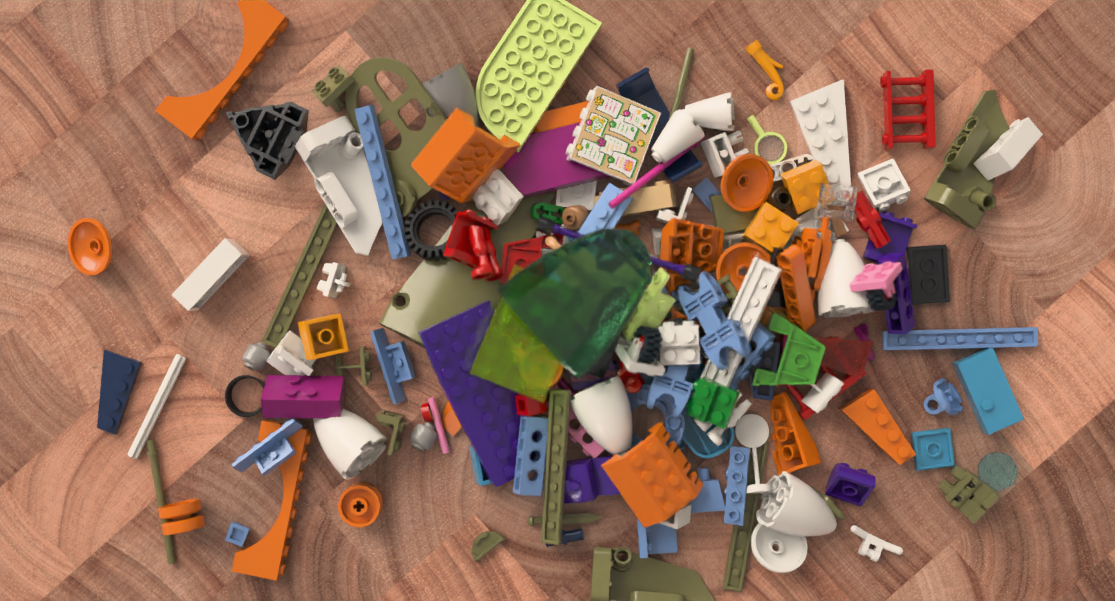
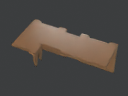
(837, 223)

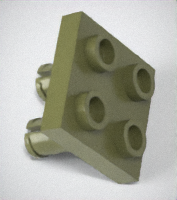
(332, 86)

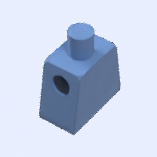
(710, 496)

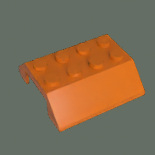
(654, 477)

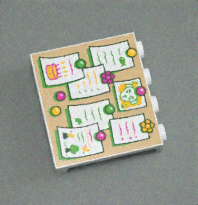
(613, 135)

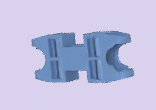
(720, 332)
(672, 387)

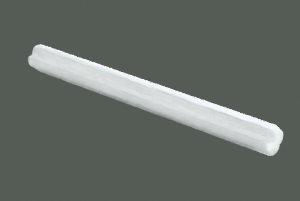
(156, 406)

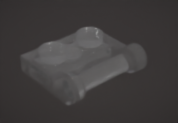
(836, 195)

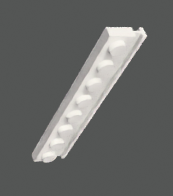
(747, 310)

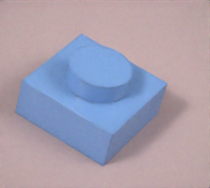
(237, 534)

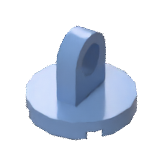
(946, 397)

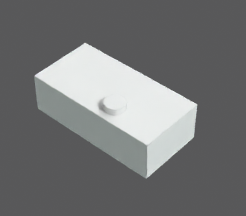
(210, 274)

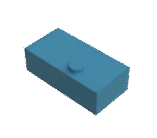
(987, 391)

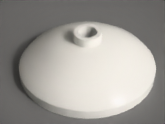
(790, 549)

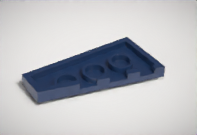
(116, 388)

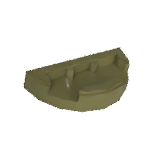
(485, 542)

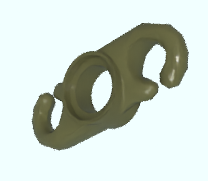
(835, 510)

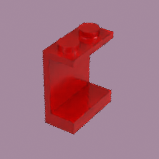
(459, 244)

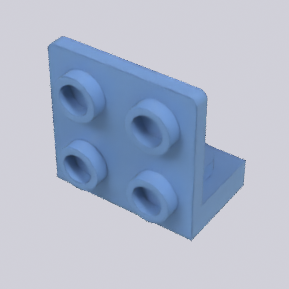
(656, 539)

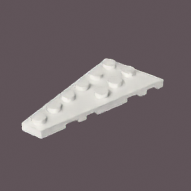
(824, 128)

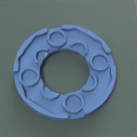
(674, 426)

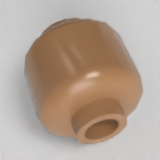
(574, 217)

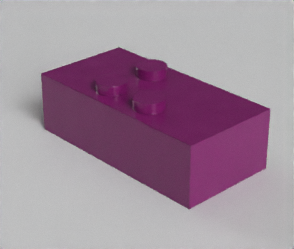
(303, 396)

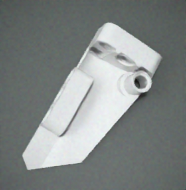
(343, 180)

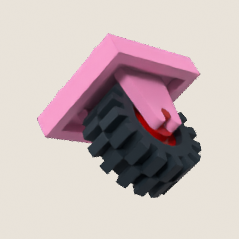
(878, 284)

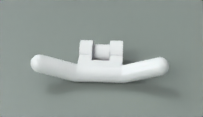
(879, 544)

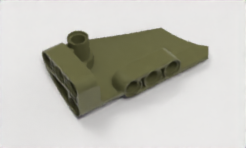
(642, 579)

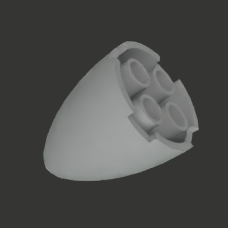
(452, 91)

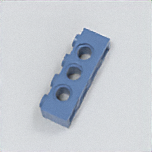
(763, 340)
(524, 464)

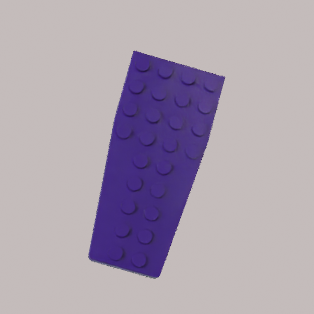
(482, 407)

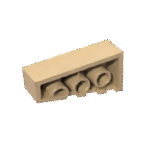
(651, 198)

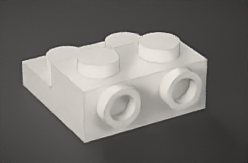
(884, 185)
(497, 198)
(679, 343)

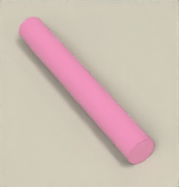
(438, 425)

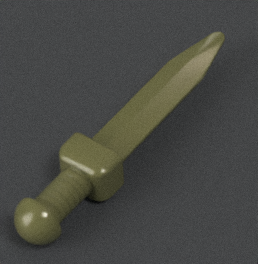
(567, 518)

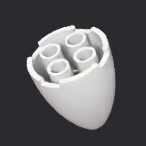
(835, 294)
(606, 415)
(349, 442)
(795, 508)

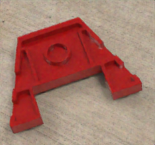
(523, 253)

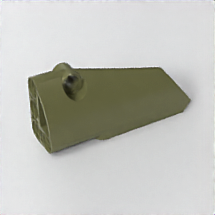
(960, 187)

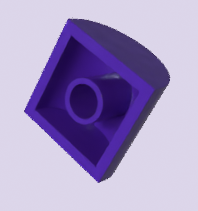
(850, 484)

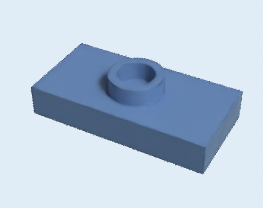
(704, 191)

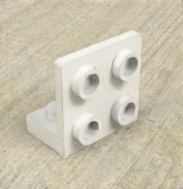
(665, 215)

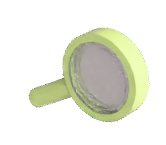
(768, 145)

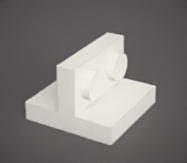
(290, 356)

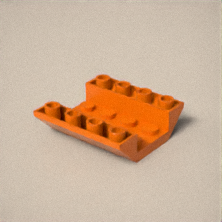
(462, 157)

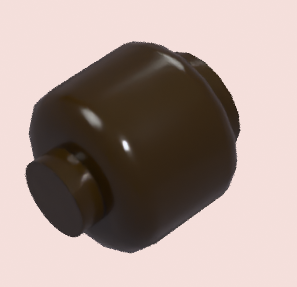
(780, 198)

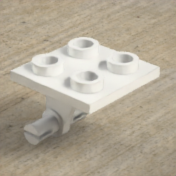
(822, 392)

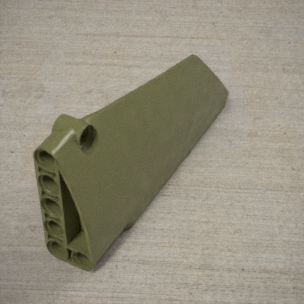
(446, 286)

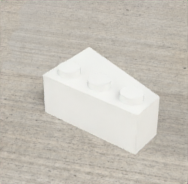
(1008, 149)

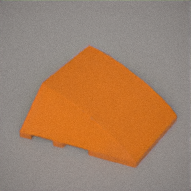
(691, 244)

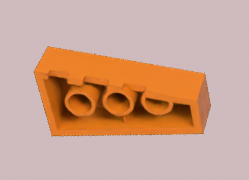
(876, 423)

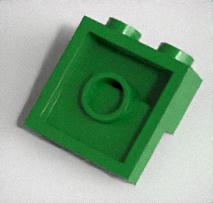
(712, 402)

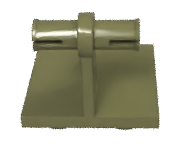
(364, 358)

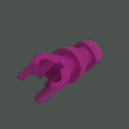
(862, 333)

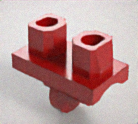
(631, 381)

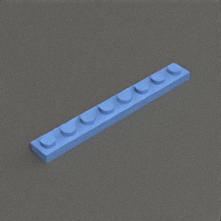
(382, 181)
(961, 338)

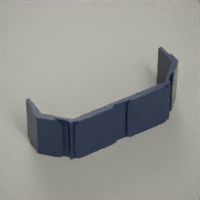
(643, 91)

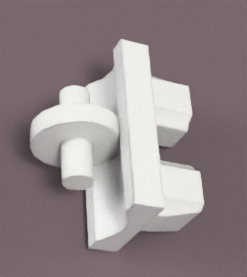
(335, 281)

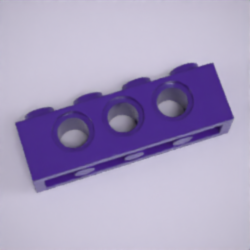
(901, 317)

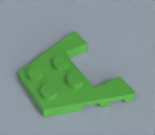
(799, 359)

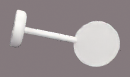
(752, 433)

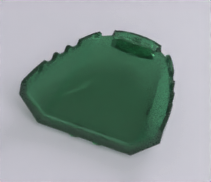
(581, 295)

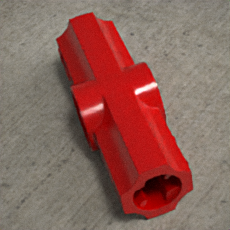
(870, 221)

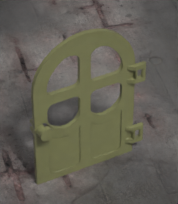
(412, 141)

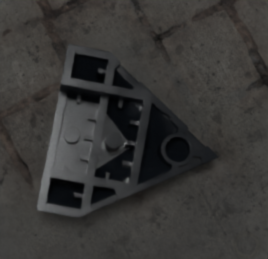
(270, 135)

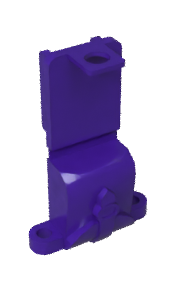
(587, 480)

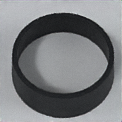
(228, 397)

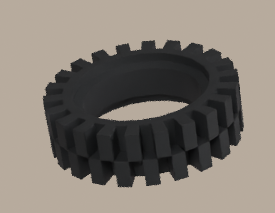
(417, 219)

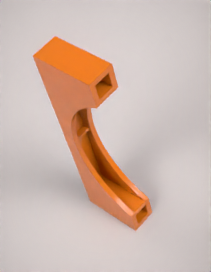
(196, 112)
(267, 555)

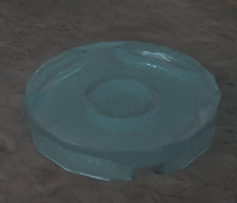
(997, 470)

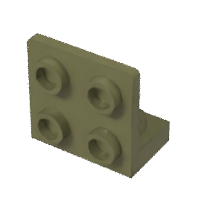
(388, 419)

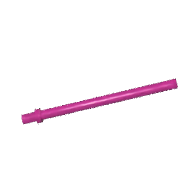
(646, 178)

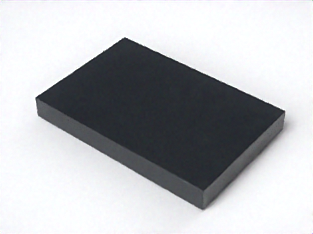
(928, 274)

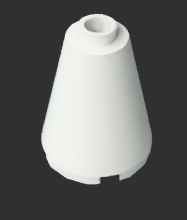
(713, 112)
(676, 137)

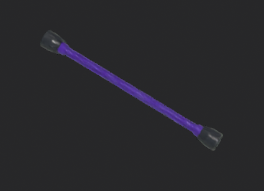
(688, 271)

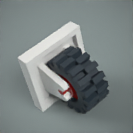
(643, 352)

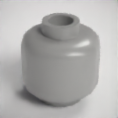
(256, 356)
(423, 436)

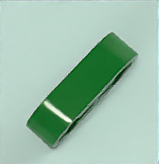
(548, 208)

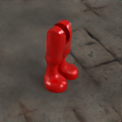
(486, 252)

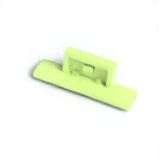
(652, 307)

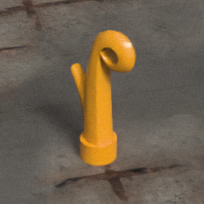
(768, 66)

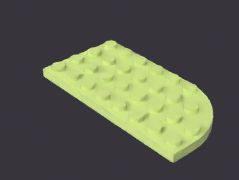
(532, 66)

